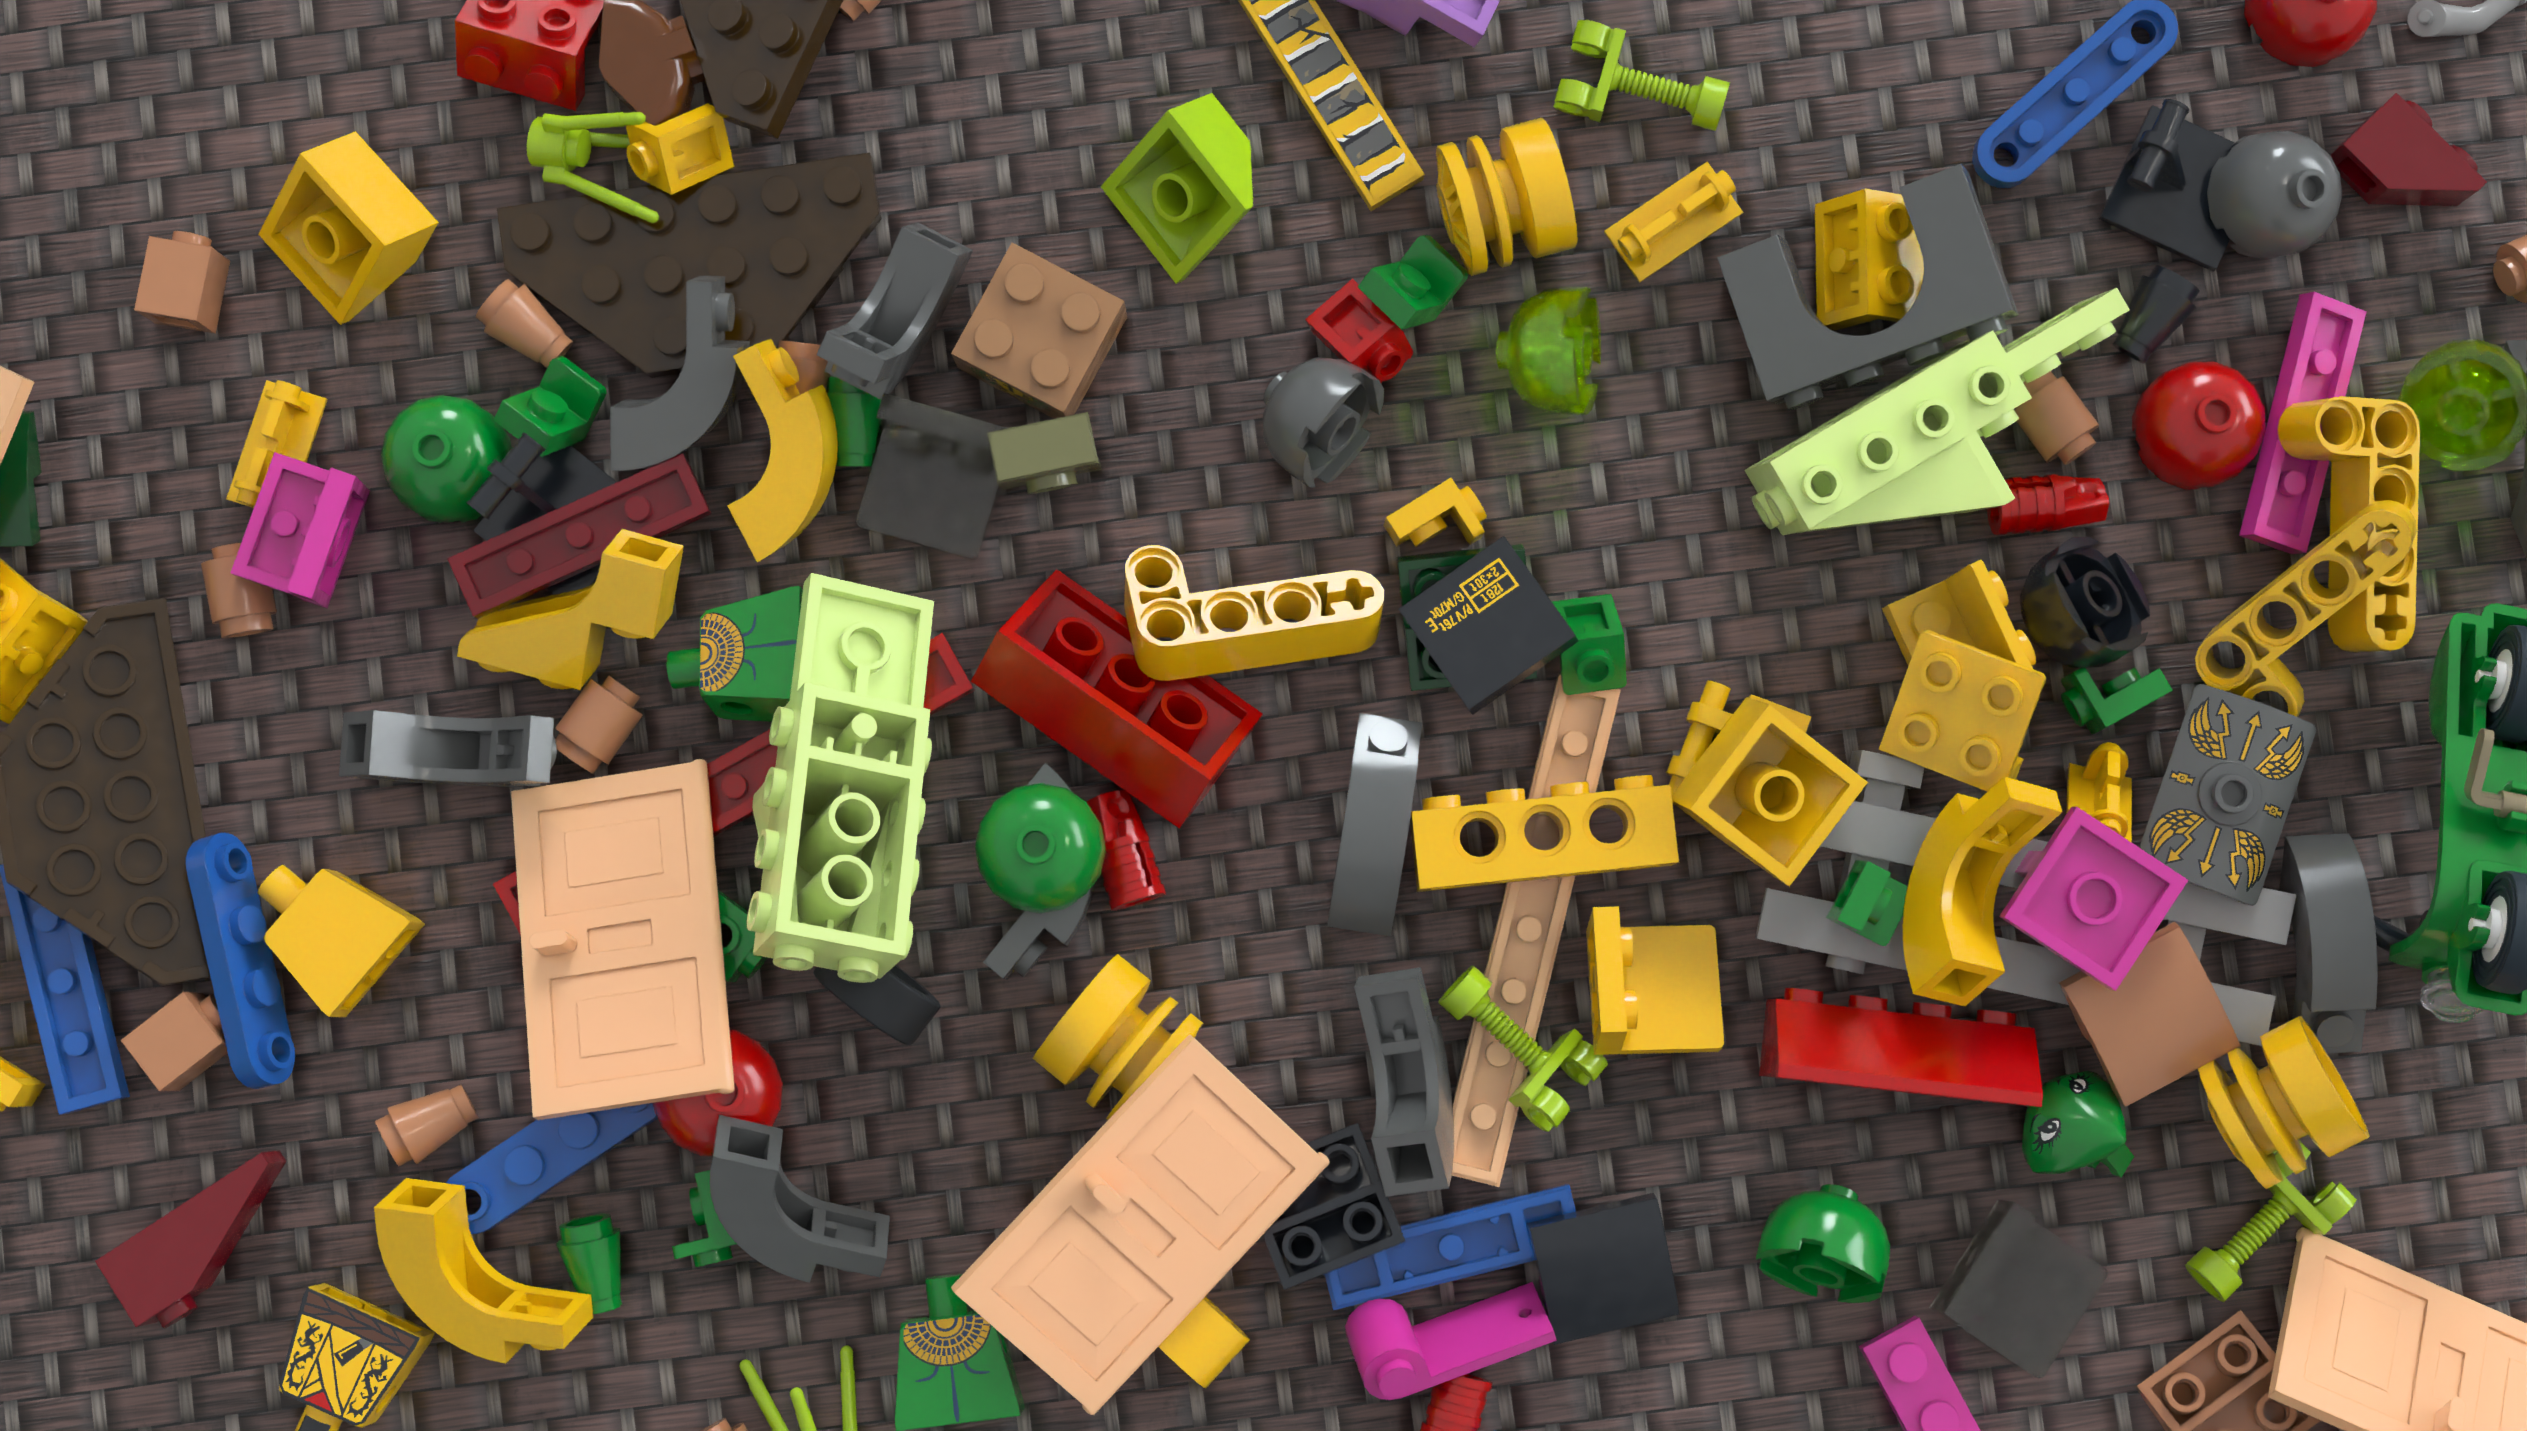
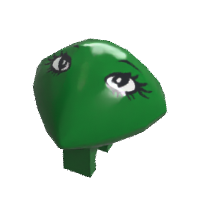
(2076, 1127)

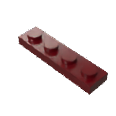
(576, 535)

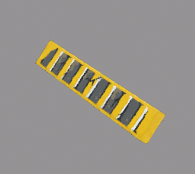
(1336, 97)

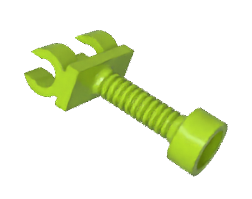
(1600, 41)
(1539, 1103)
(2219, 1269)

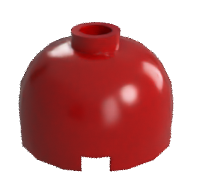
(2309, 30)
(2199, 425)
(756, 1099)

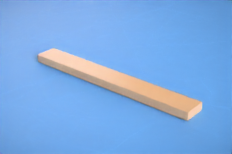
(1526, 941)

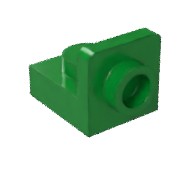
(1417, 285)
(557, 410)
(1599, 656)
(2124, 696)
(1869, 903)
(718, 1243)

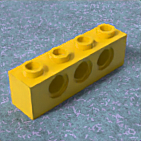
(1645, 842)

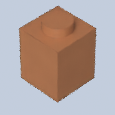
(182, 282)
(178, 1041)

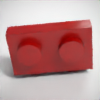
(528, 46)

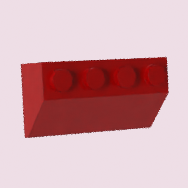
(1075, 677)
(1901, 1050)

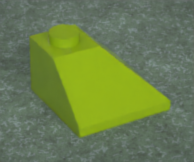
(1185, 184)

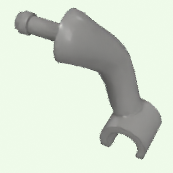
(2437, 19)

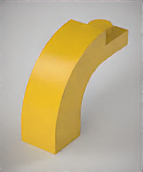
(1954, 887)
(452, 1286)

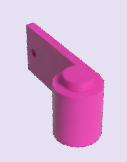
(1408, 1358)

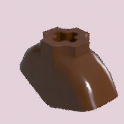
(648, 60)

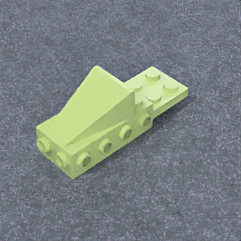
(1918, 440)
(845, 785)

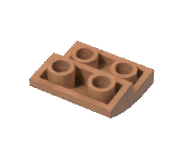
(2156, 1022)
(2221, 1385)

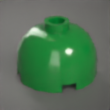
(440, 456)
(1040, 848)
(1826, 1242)

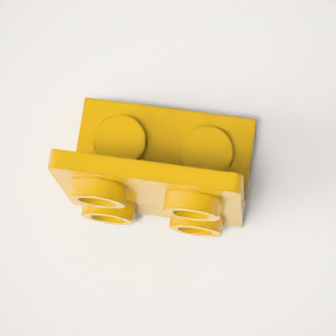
(1865, 259)
(1963, 608)
(32, 638)
(1962, 711)
(1653, 987)

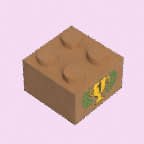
(1039, 333)

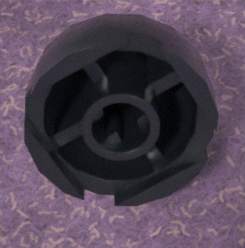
(2083, 605)

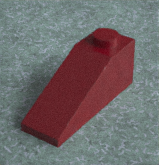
(186, 1249)

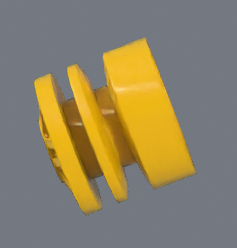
(1506, 196)
(1113, 1034)
(2282, 1103)

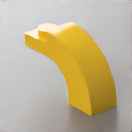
(800, 453)

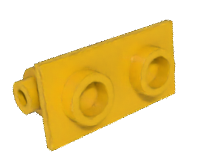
(1674, 221)
(282, 424)
(2103, 788)

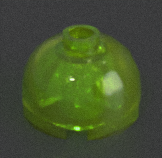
(1553, 350)
(2468, 403)

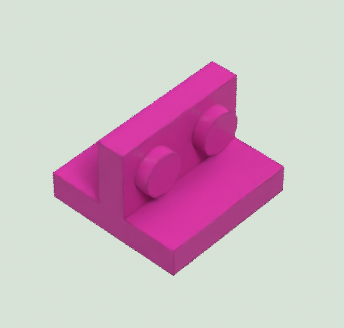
(301, 529)
(2092, 897)

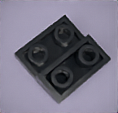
(1336, 1216)
(1604, 1268)

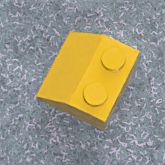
(346, 225)
(1768, 790)

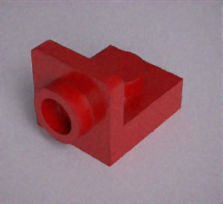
(1360, 333)

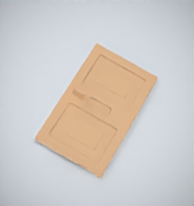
(621, 941)
(1140, 1225)
(2392, 1349)

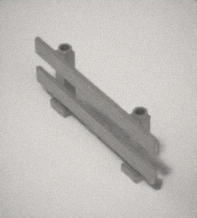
(1882, 834)

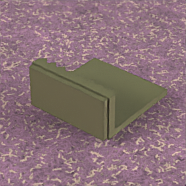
(1044, 453)

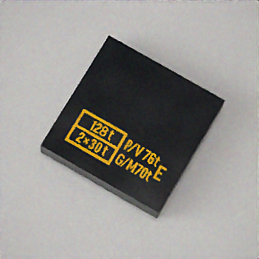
(1488, 625)

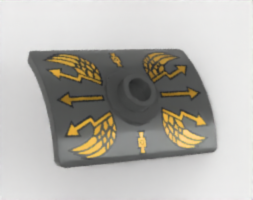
(2227, 792)

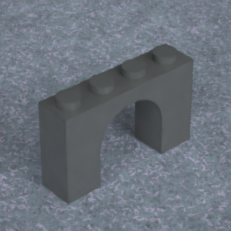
(1959, 296)

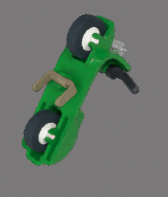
(2476, 925)

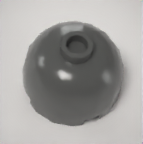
(2274, 194)
(1318, 417)

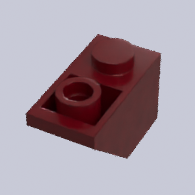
(2404, 161)

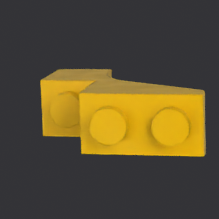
(564, 633)

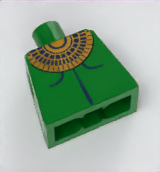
(743, 656)
(953, 1365)

